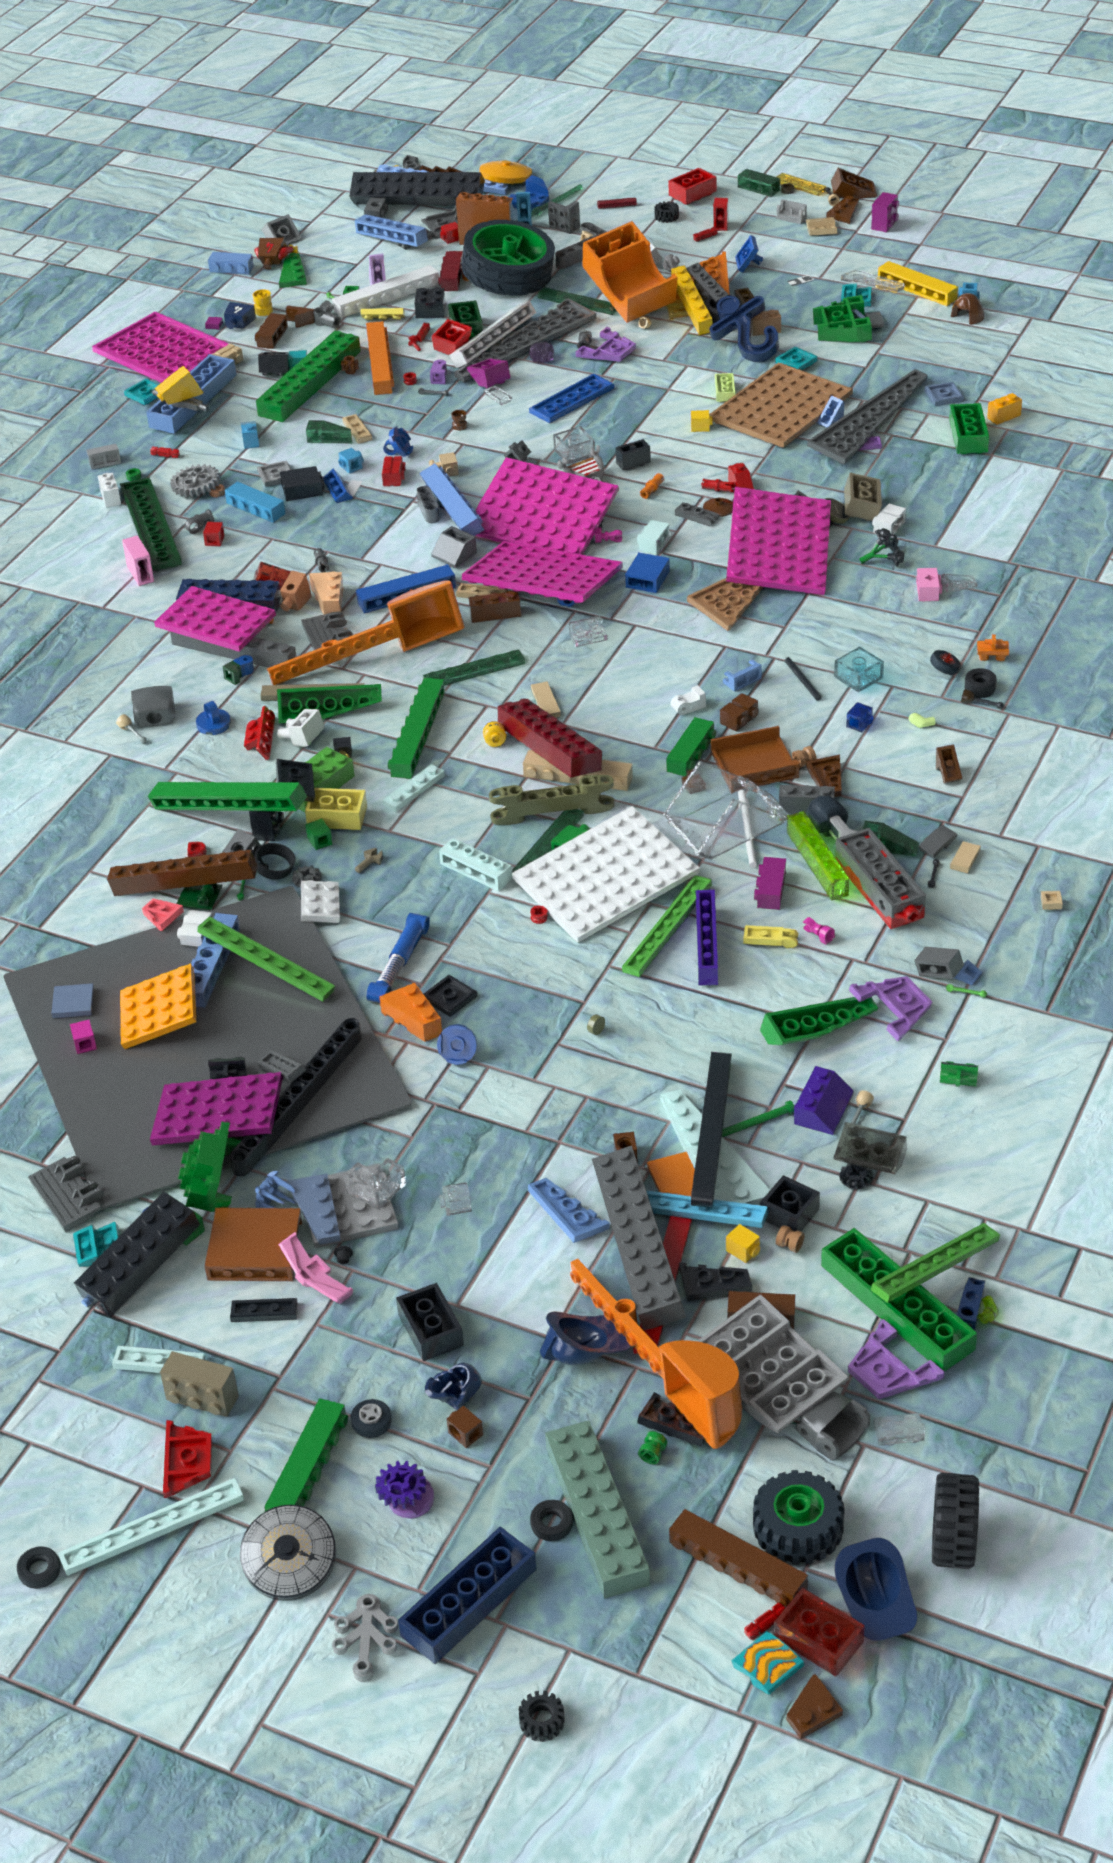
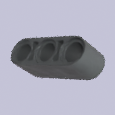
(427, 504)

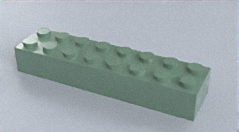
(597, 1509)

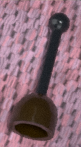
(968, 697)

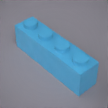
(255, 502)

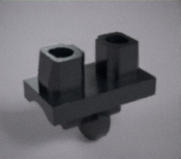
(226, 1068)

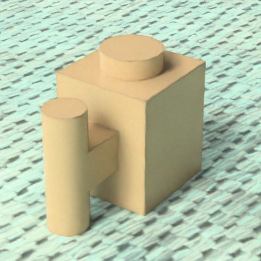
(448, 463)

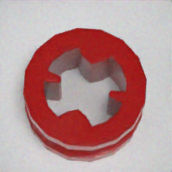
(410, 378)
(538, 914)

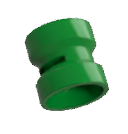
(651, 1450)

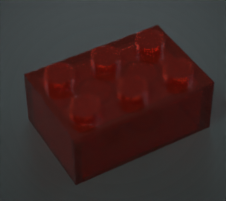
(819, 1632)

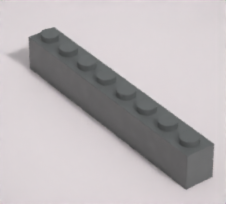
(263, 652)

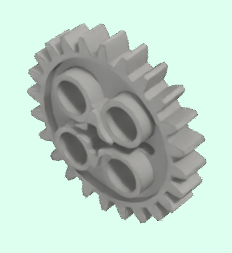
(195, 480)

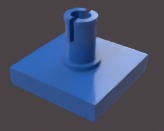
(747, 254)

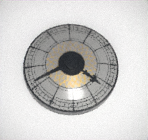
(288, 1552)

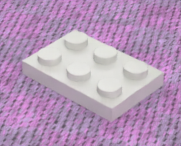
(320, 901)

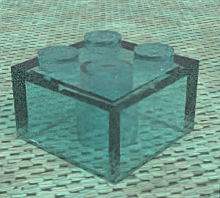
(859, 669)

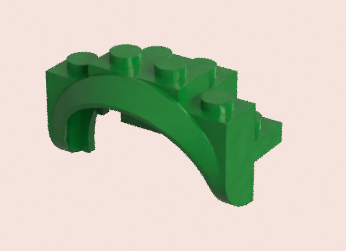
(205, 1162)

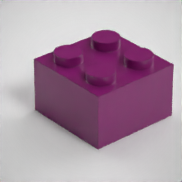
(884, 212)

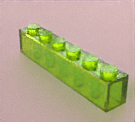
(817, 855)

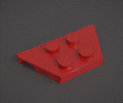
(186, 1458)

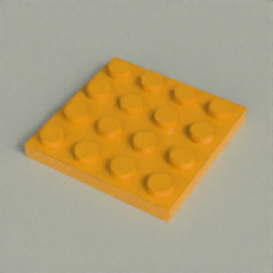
(158, 1006)

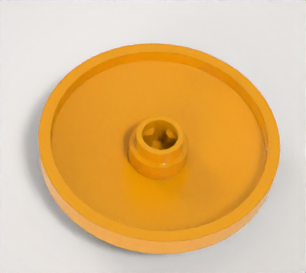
(505, 172)

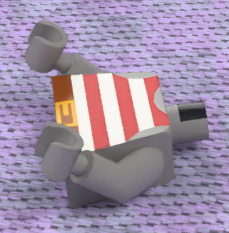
(587, 468)

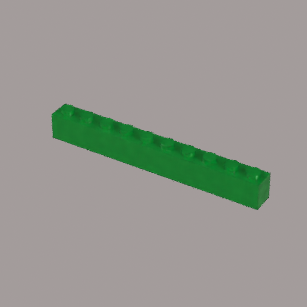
(227, 796)

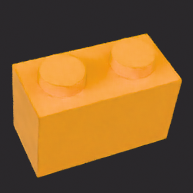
(1004, 408)

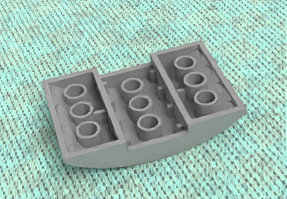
(775, 1365)

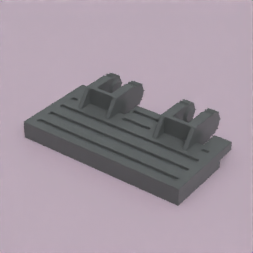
(325, 628)
(66, 1193)

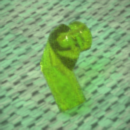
(990, 1311)

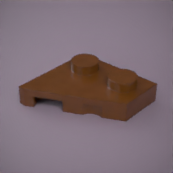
(813, 1708)

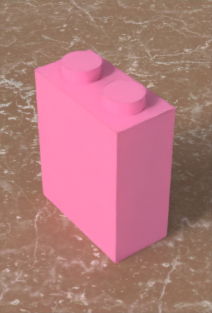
(138, 560)

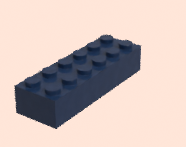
(257, 592)
(467, 1595)

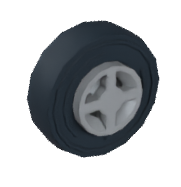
(363, 1416)

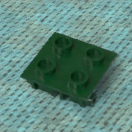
(200, 896)

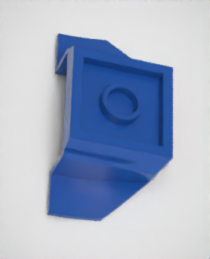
(538, 192)

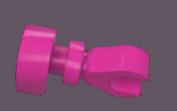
(615, 536)
(824, 932)

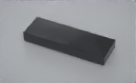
(264, 1310)

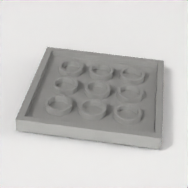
(356, 1217)

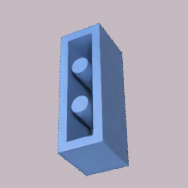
(230, 263)

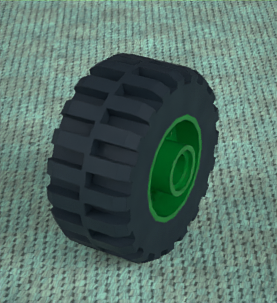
(798, 1517)

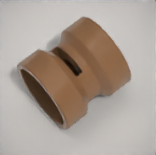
(804, 755)
(790, 1239)

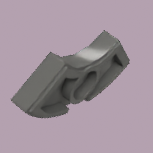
(411, 162)

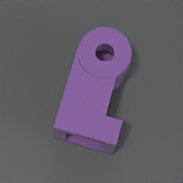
(438, 372)

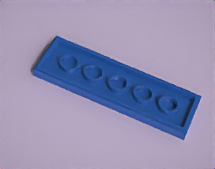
(571, 398)

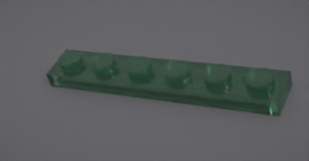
(478, 667)

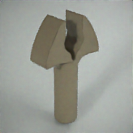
(371, 857)

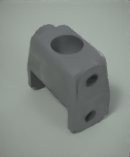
(153, 706)
(834, 1425)

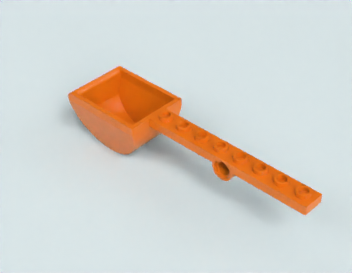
(416, 620)
(695, 1374)

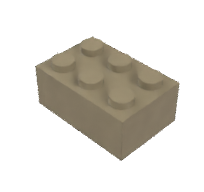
(862, 496)
(199, 1384)

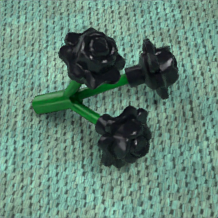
(890, 541)

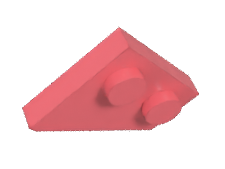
(162, 912)

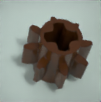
(350, 365)

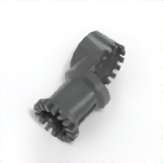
(585, 338)
(200, 520)

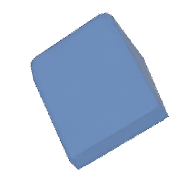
(968, 973)

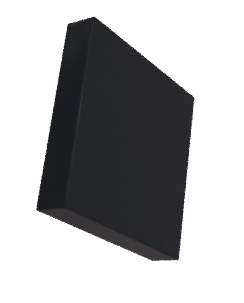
(450, 995)

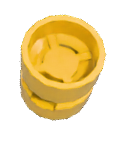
(263, 303)

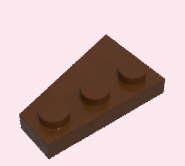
(844, 209)
(826, 772)

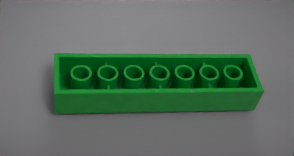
(915, 1314)

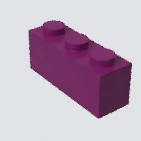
(770, 883)

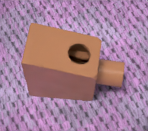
(295, 591)

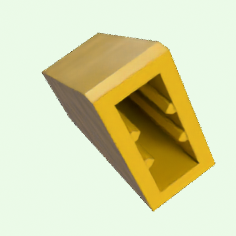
(178, 387)

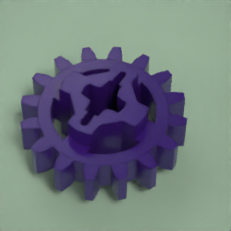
(402, 1486)

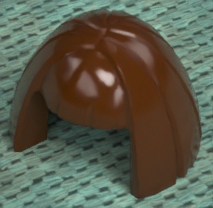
(969, 302)

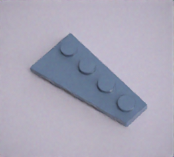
(317, 1206)

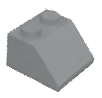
(282, 228)

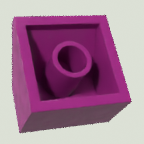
(490, 372)

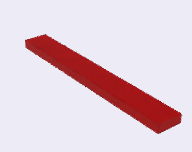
(674, 1245)

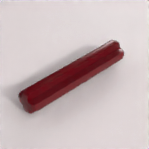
(616, 203)

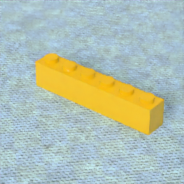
(919, 283)
(692, 300)

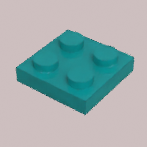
(797, 358)
(142, 392)

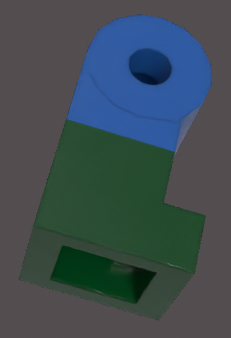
(238, 668)

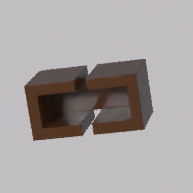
(739, 712)

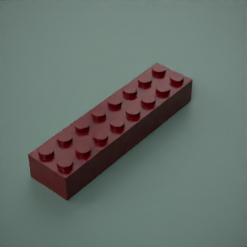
(550, 738)

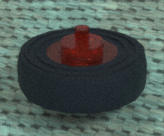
(945, 662)

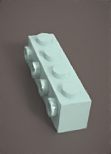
(475, 864)

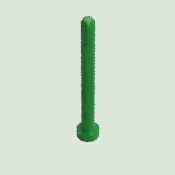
(787, 1108)

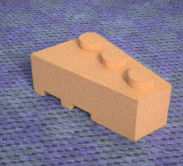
(328, 590)

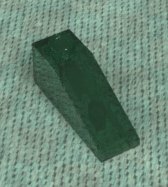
(326, 432)

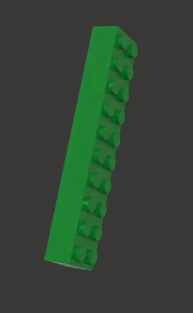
(307, 376)

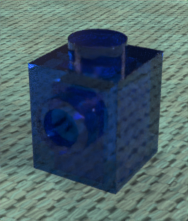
(859, 717)

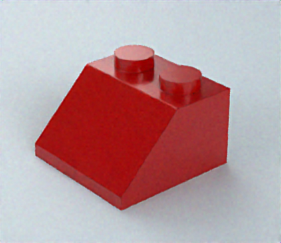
(450, 336)

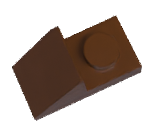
(300, 315)
(948, 764)

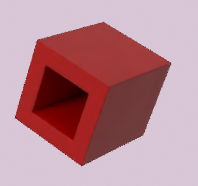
(449, 232)

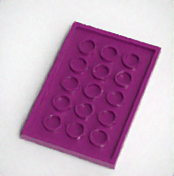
(199, 1106)

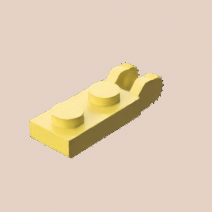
(770, 936)

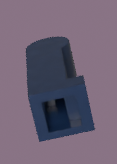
(971, 1301)

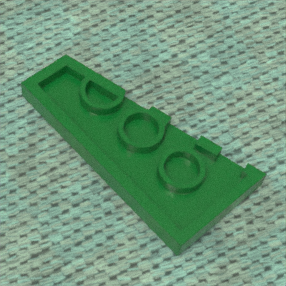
(292, 271)

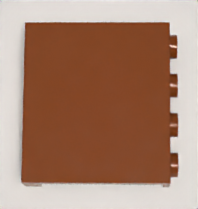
(480, 208)
(755, 756)
(246, 1244)

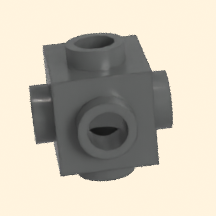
(518, 450)

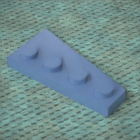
(566, 1211)

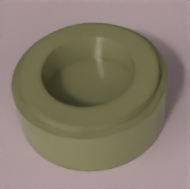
(596, 1024)

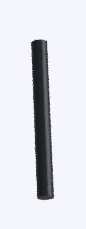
(802, 678)

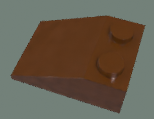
(849, 184)

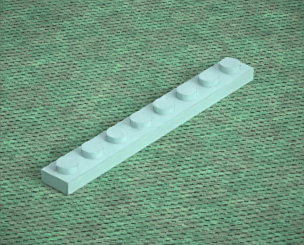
(150, 1526)

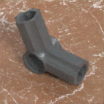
(324, 317)

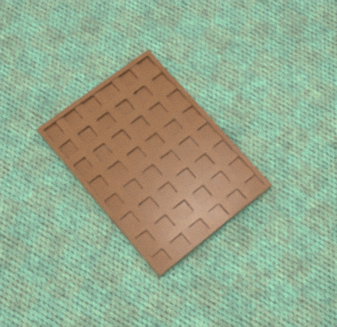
(779, 404)

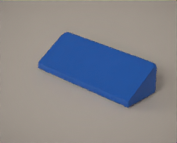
(337, 486)

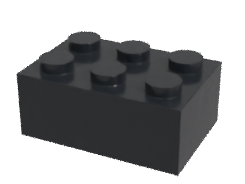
(430, 1321)

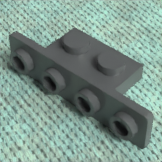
(705, 283)

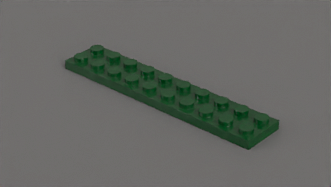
(150, 523)

